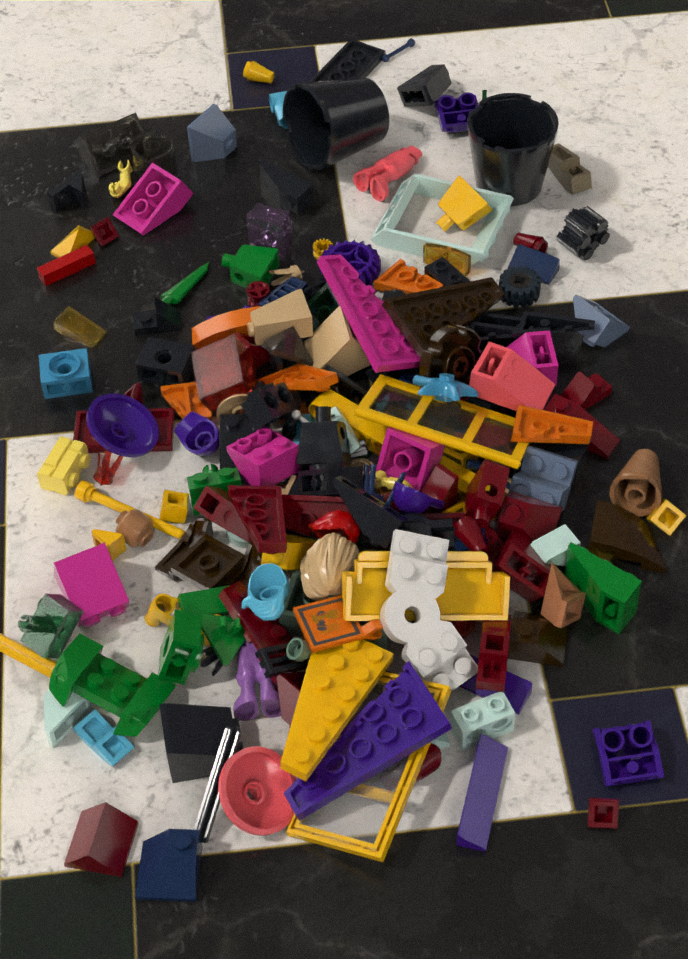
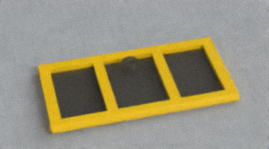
(446, 423)

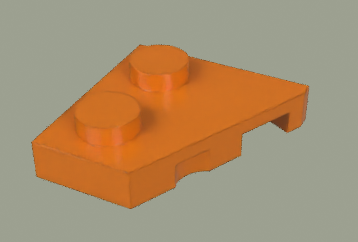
(185, 399)

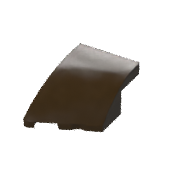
(625, 534)

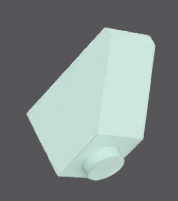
(61, 719)

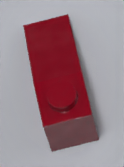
(602, 440)

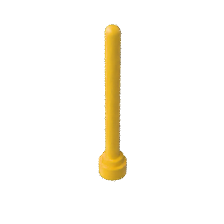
(87, 492)

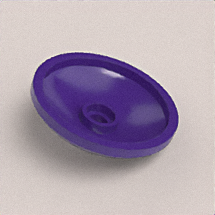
(122, 425)

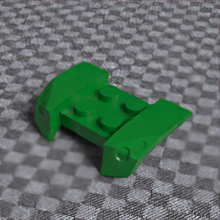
(108, 685)

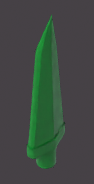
(177, 292)

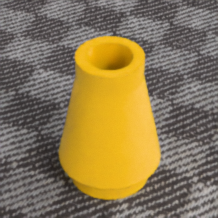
(255, 72)

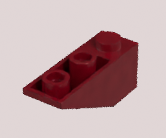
(218, 508)

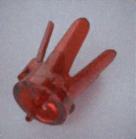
(104, 474)

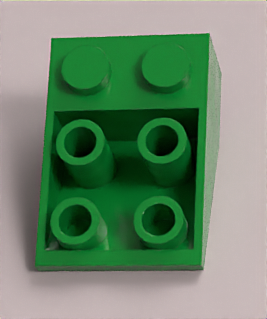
(609, 591)

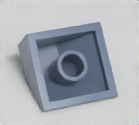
(211, 136)
(607, 325)

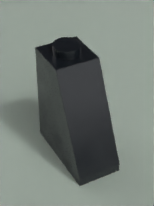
(425, 86)

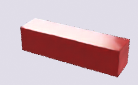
(66, 265)

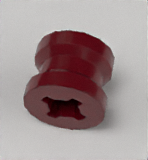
(257, 292)

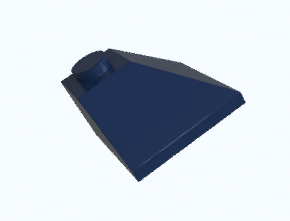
(170, 866)

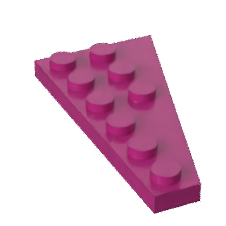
(373, 327)

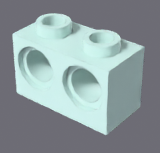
(486, 716)

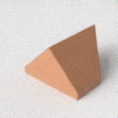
(561, 600)

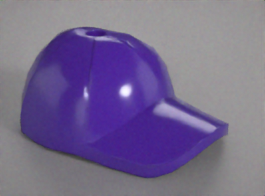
(198, 434)
(412, 500)

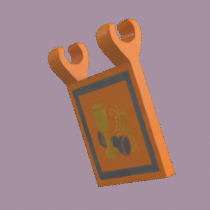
(325, 627)

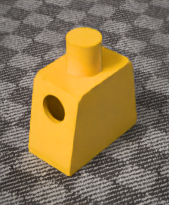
(461, 206)

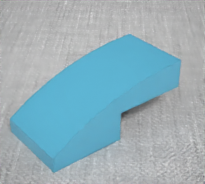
(100, 738)

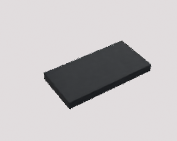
(351, 62)

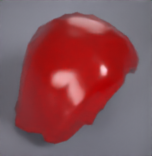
(338, 522)

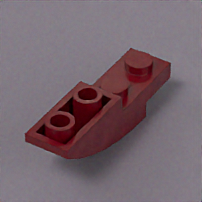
(493, 655)

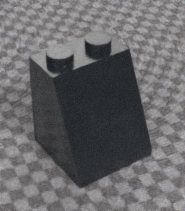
(194, 738)

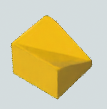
(174, 506)
(666, 517)
(114, 542)

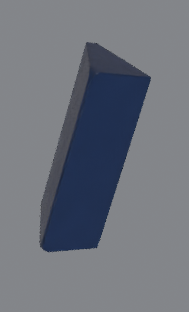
(544, 264)

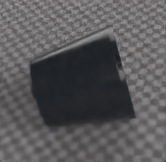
(334, 119)
(512, 144)

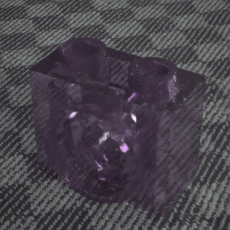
(270, 228)

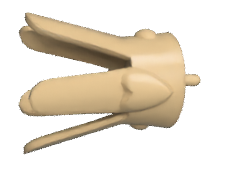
(293, 271)

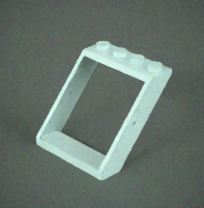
(436, 188)

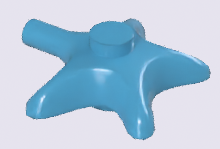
(444, 387)

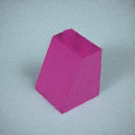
(92, 584)

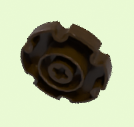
(451, 352)

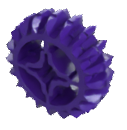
(360, 256)

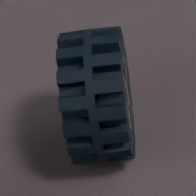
(520, 286)

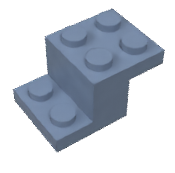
(545, 476)

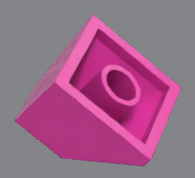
(410, 455)

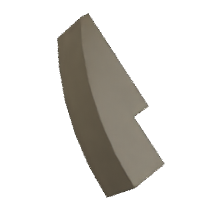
(568, 171)

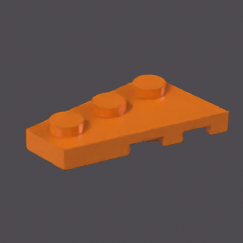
(303, 378)
(549, 427)

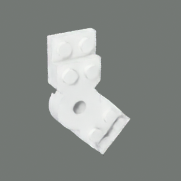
(416, 579)

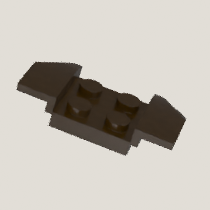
(206, 561)

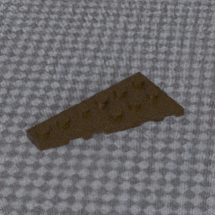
(427, 311)

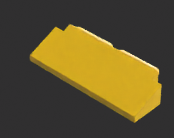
(469, 592)

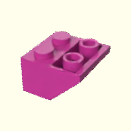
(539, 352)
(264, 457)

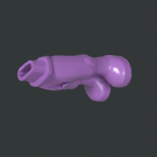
(248, 674)

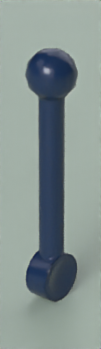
(410, 43)

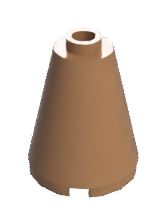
(638, 484)

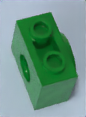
(181, 647)

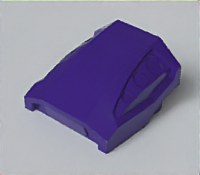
(454, 112)
(628, 753)

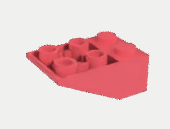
(509, 379)

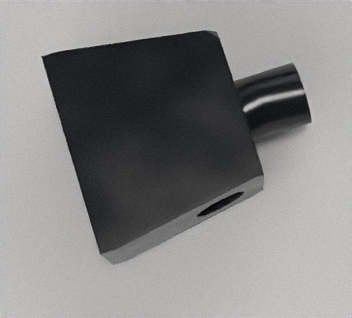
(323, 440)

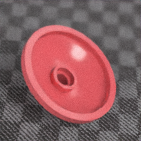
(259, 772)

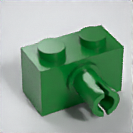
(214, 478)

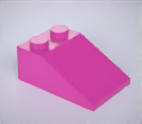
(153, 200)

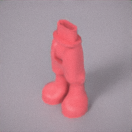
(386, 170)

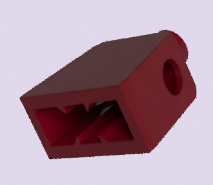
(484, 504)

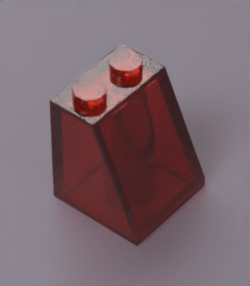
(223, 371)

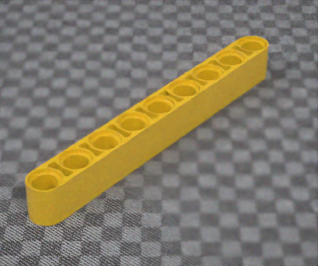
(374, 436)

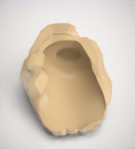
(323, 566)

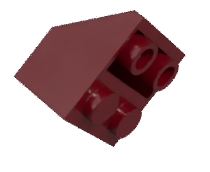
(524, 566)

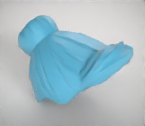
(267, 592)

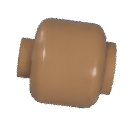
(135, 527)

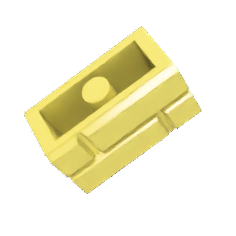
(63, 466)

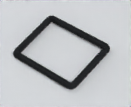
(348, 381)

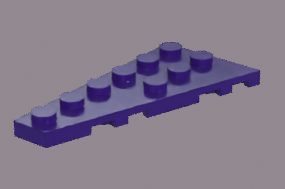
(378, 737)

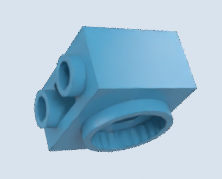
(65, 373)

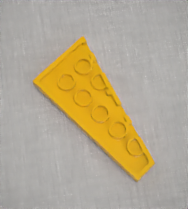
(329, 697)

